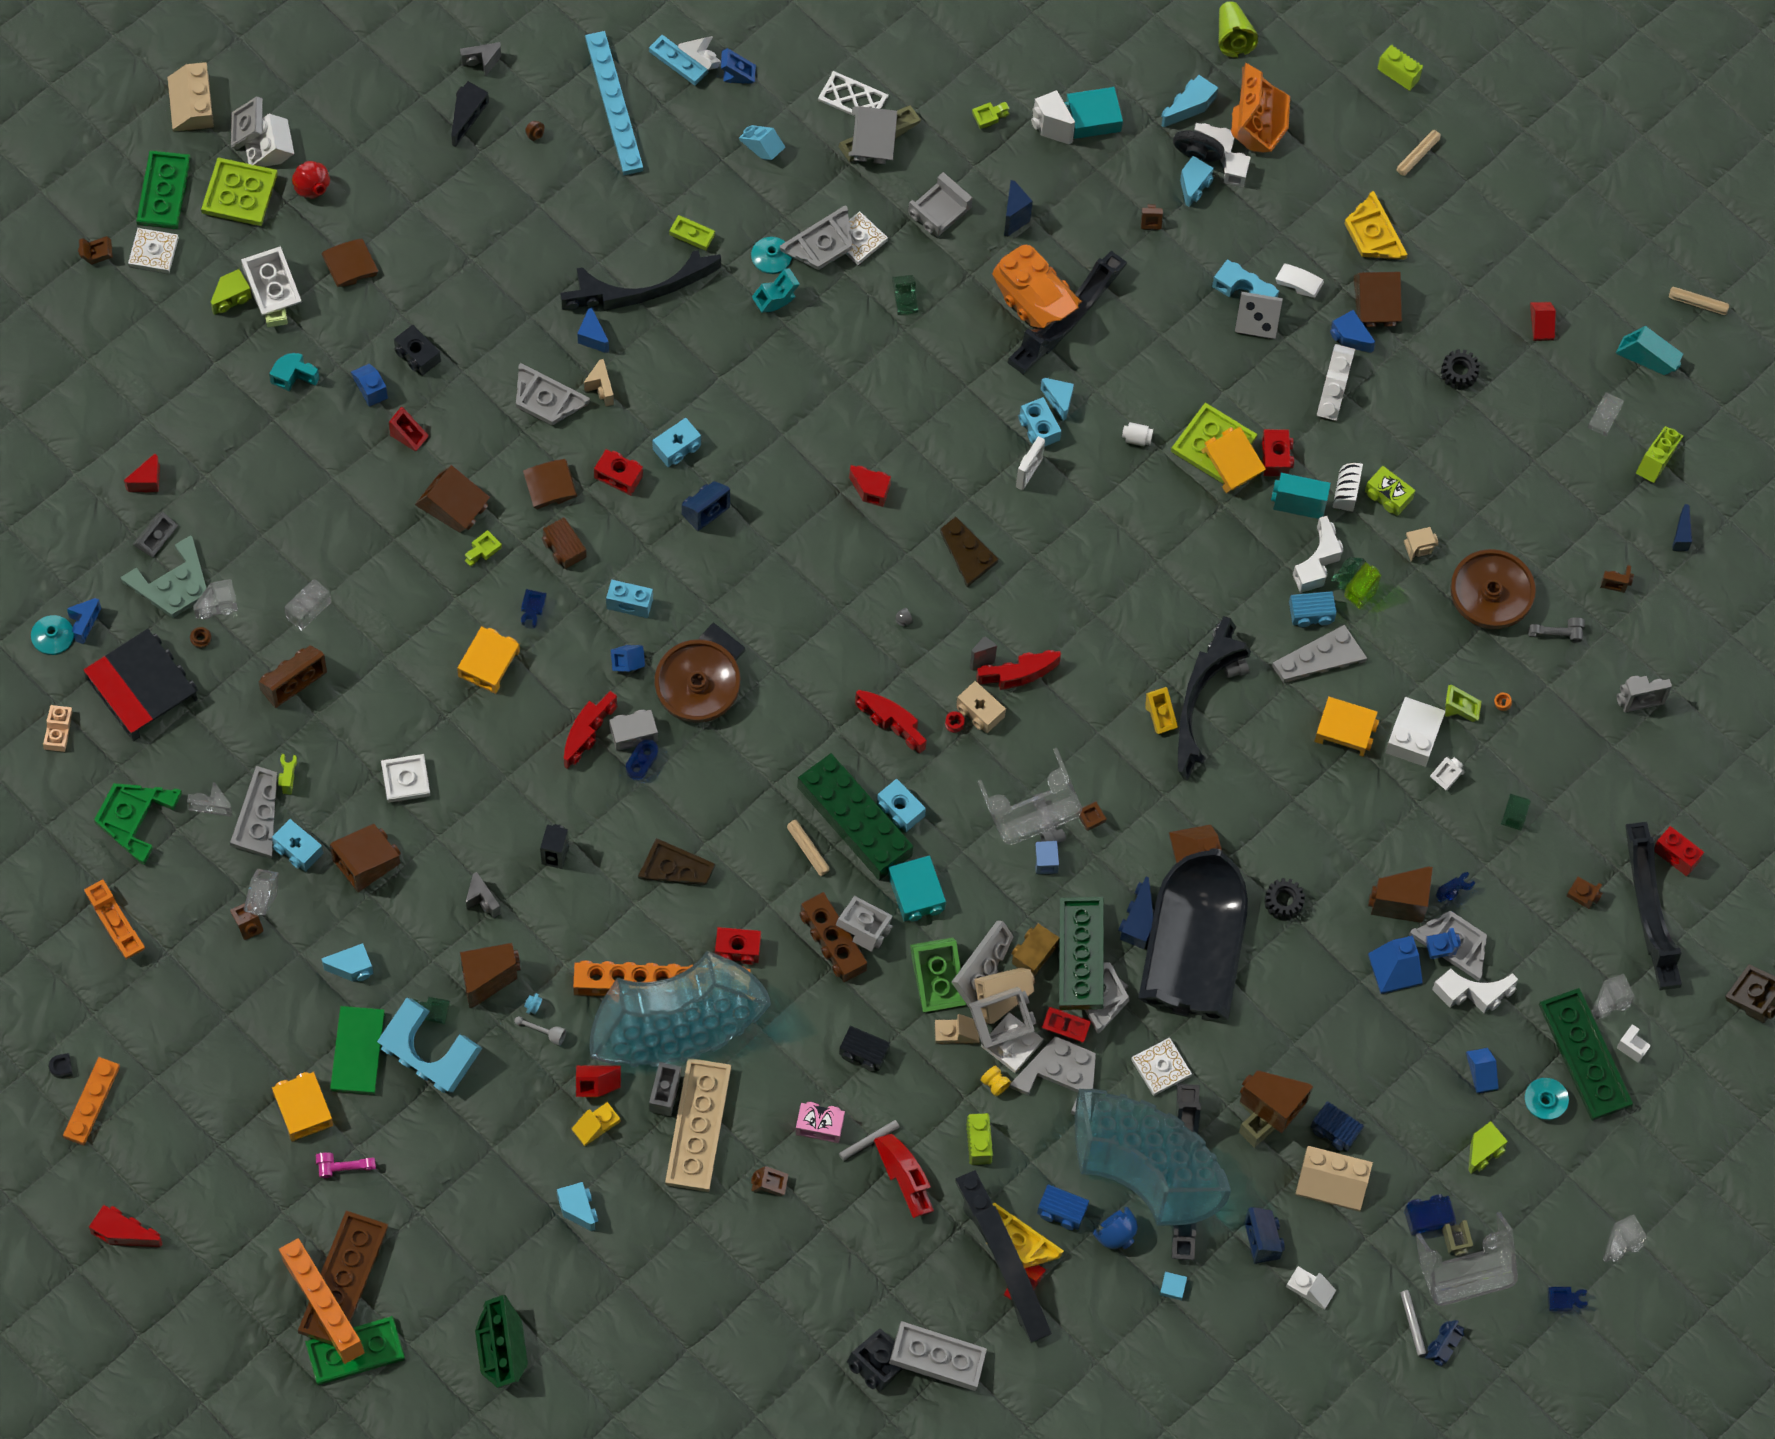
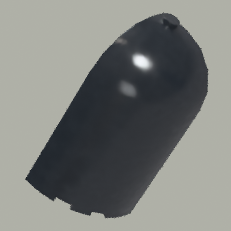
(1196, 937)

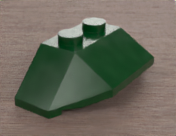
(501, 1342)

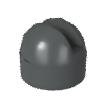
(903, 617)

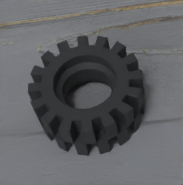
(1463, 359)
(1284, 887)

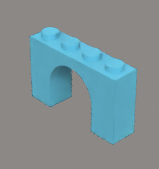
(399, 1039)

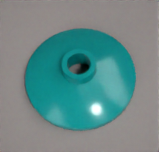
(770, 262)
(52, 643)
(1546, 1089)

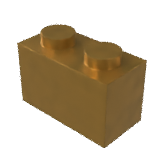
(1035, 949)

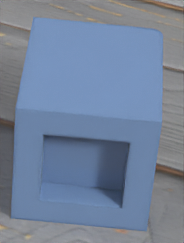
(1046, 857)

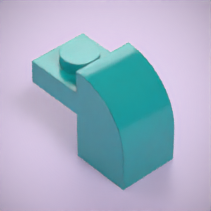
(777, 293)
(290, 368)

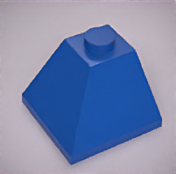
(1396, 965)

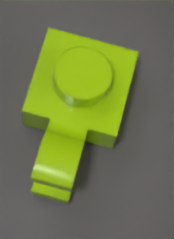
(988, 115)
(483, 546)
(287, 777)

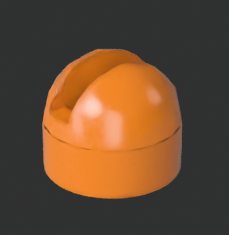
(1498, 701)

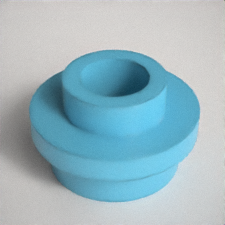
(533, 1003)

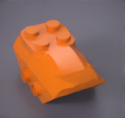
(1262, 112)
(1034, 288)

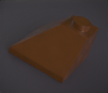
(1193, 840)

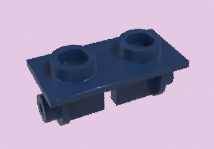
(1438, 1349)

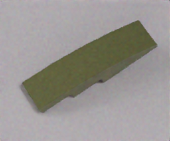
(905, 121)

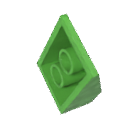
(935, 968)

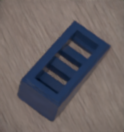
(1683, 534)

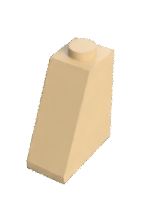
(1001, 982)

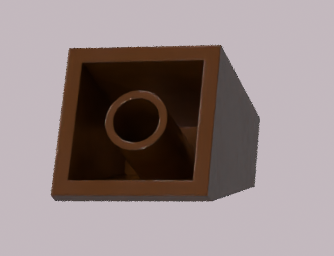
(1378, 298)
(453, 499)
(364, 856)
(1402, 895)
(488, 971)
(1275, 1098)

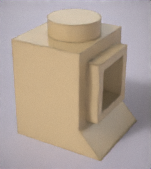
(1420, 542)

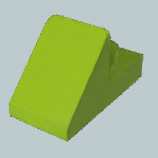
(1462, 703)

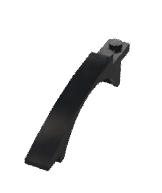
(595, 292)
(1043, 340)
(1221, 653)
(1659, 943)
(1188, 1111)
(988, 1221)

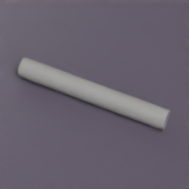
(868, 1140)
(1413, 1323)

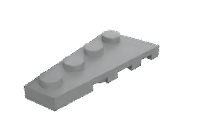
(1324, 653)
(256, 818)
(983, 961)

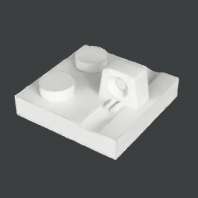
(1017, 1050)

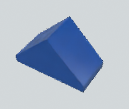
(592, 334)
(1483, 1070)

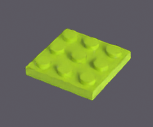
(239, 191)
(1204, 426)

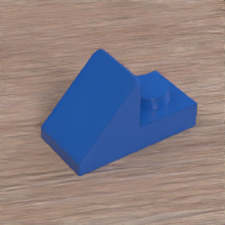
(737, 68)
(85, 616)

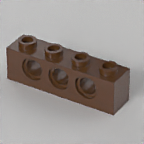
(821, 908)

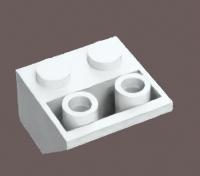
(272, 145)

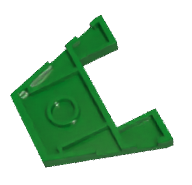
(125, 810)

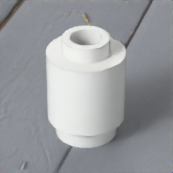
(1137, 434)

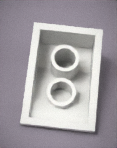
(270, 281)
(1415, 731)

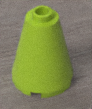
(1235, 31)

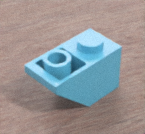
(762, 141)
(1194, 178)
(575, 1205)

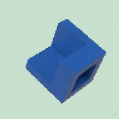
(627, 658)

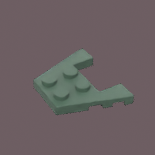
(176, 589)

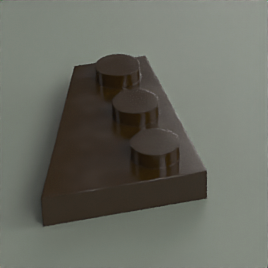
(968, 551)
(675, 865)

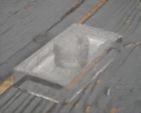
(1606, 414)

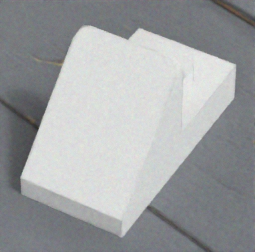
(697, 50)
(1312, 1288)

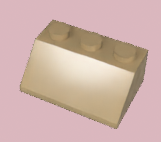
(190, 98)
(1333, 1178)

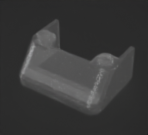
(1036, 813)
(1474, 1273)

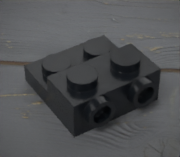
(873, 1359)

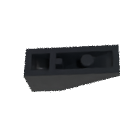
(469, 105)

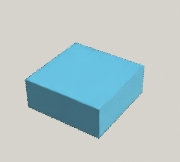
(1173, 1286)

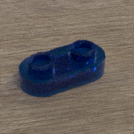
(641, 760)

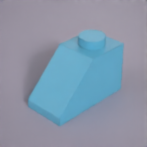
(349, 964)

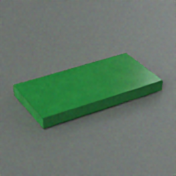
(163, 189)
(357, 1050)
(380, 1348)

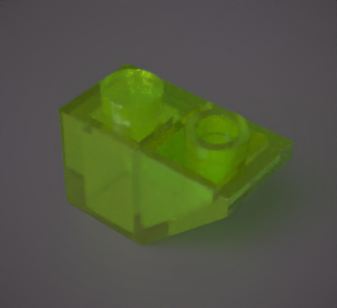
(1363, 585)

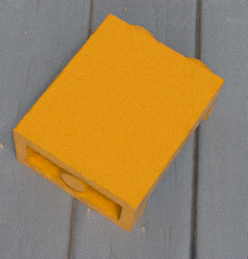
(1233, 458)
(488, 659)
(1347, 725)
(302, 1105)

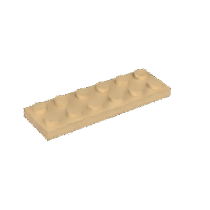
(698, 1125)

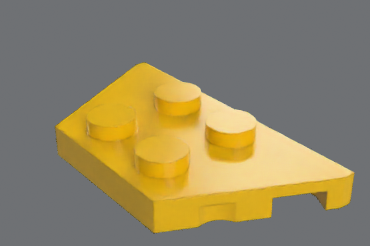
(1373, 231)
(1029, 1244)

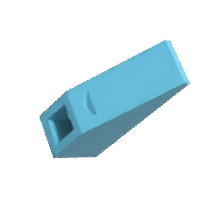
(1194, 100)

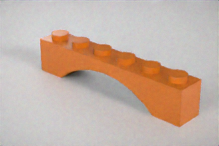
(322, 1300)

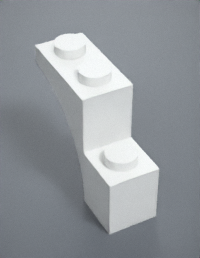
(1234, 164)
(1335, 382)
(1312, 572)
(1455, 989)

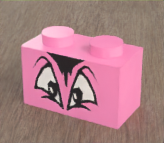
(820, 1122)

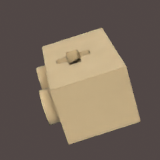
(977, 697)

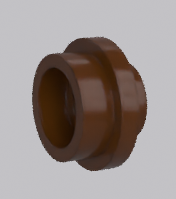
(534, 130)
(197, 632)

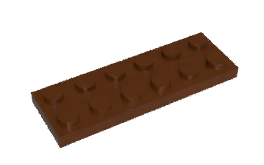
(347, 1268)

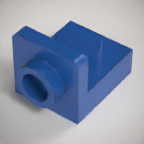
(1443, 944)

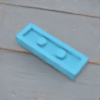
(678, 60)

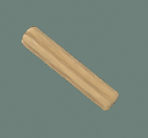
(1418, 153)
(1699, 300)
(808, 847)

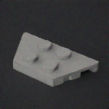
(822, 241)
(546, 397)
(1473, 941)
(1114, 1000)

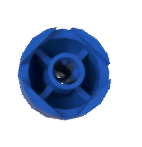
(1118, 1230)

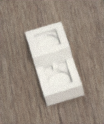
(1301, 280)

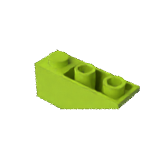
(1659, 454)

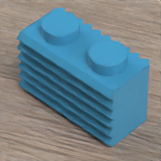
(1312, 608)

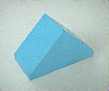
(1058, 394)

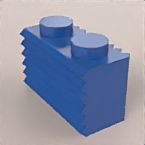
(1062, 1207)

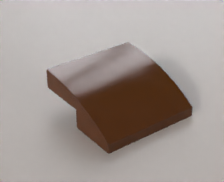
(349, 262)
(550, 483)

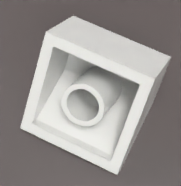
(1053, 118)

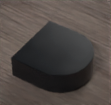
(61, 1066)

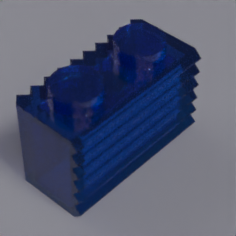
(1429, 1214)

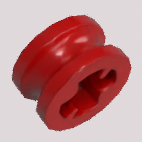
(952, 716)

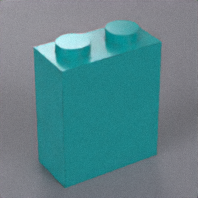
(1095, 112)
(1300, 495)
(917, 888)

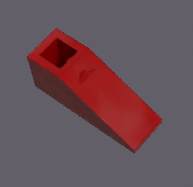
(118, 1230)

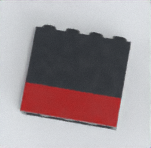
(139, 682)

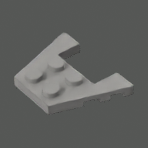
(1061, 1064)

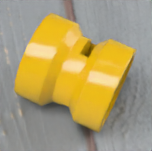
(994, 1079)

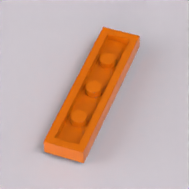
(91, 1101)

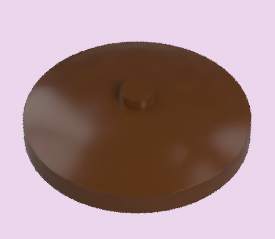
(1492, 589)
(697, 681)

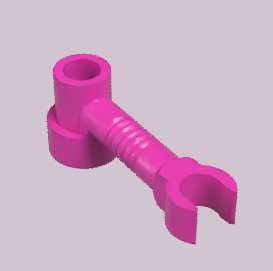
(327, 1166)

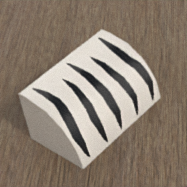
(1347, 486)

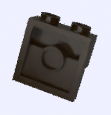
(1754, 993)

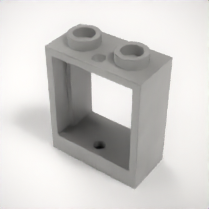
(1028, 1017)

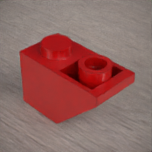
(870, 485)
(597, 1080)

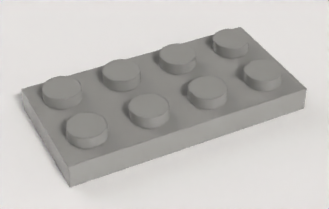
(938, 1356)

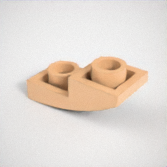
(57, 728)

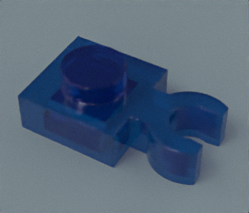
(532, 604)
(1562, 1298)

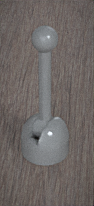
(555, 1034)

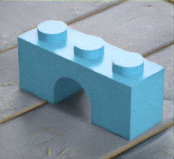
(1233, 277)

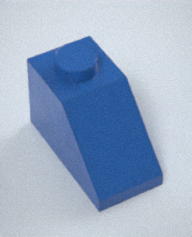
(1352, 333)
(370, 384)

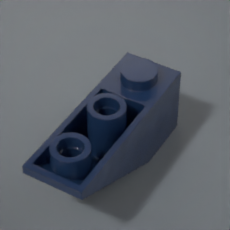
(1138, 925)

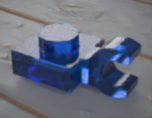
(1451, 888)

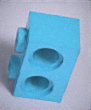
(1044, 421)

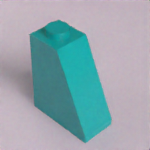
(1650, 351)

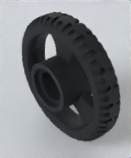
(1197, 145)

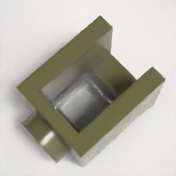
(1457, 1238)

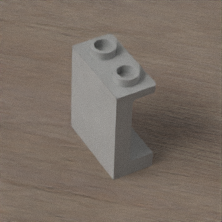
(873, 134)
(940, 206)

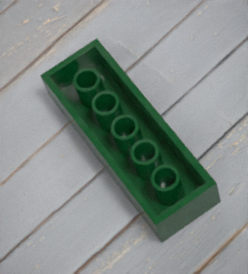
(854, 816)

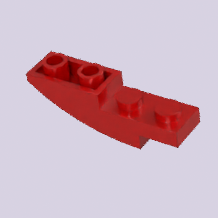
(1028, 669)
(886, 713)
(582, 731)
(903, 1166)

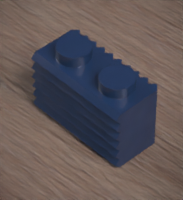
(1336, 1127)

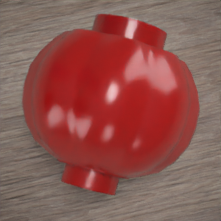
(310, 179)

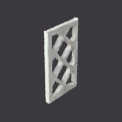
(848, 83)

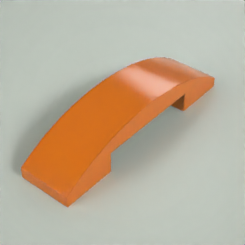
(114, 919)

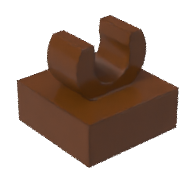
(1151, 217)
(1092, 816)

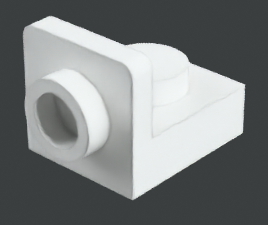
(1447, 772)

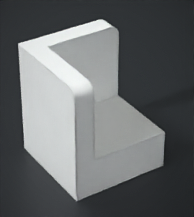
(1633, 1045)

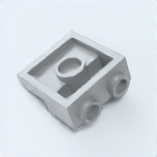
(1640, 694)
(866, 923)

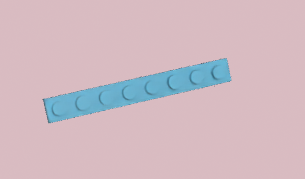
(614, 103)

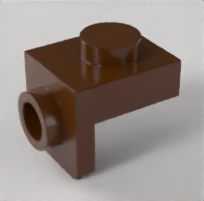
(96, 250)

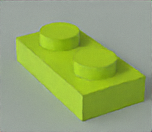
(692, 232)

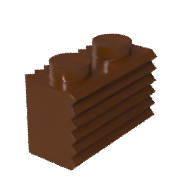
(564, 543)

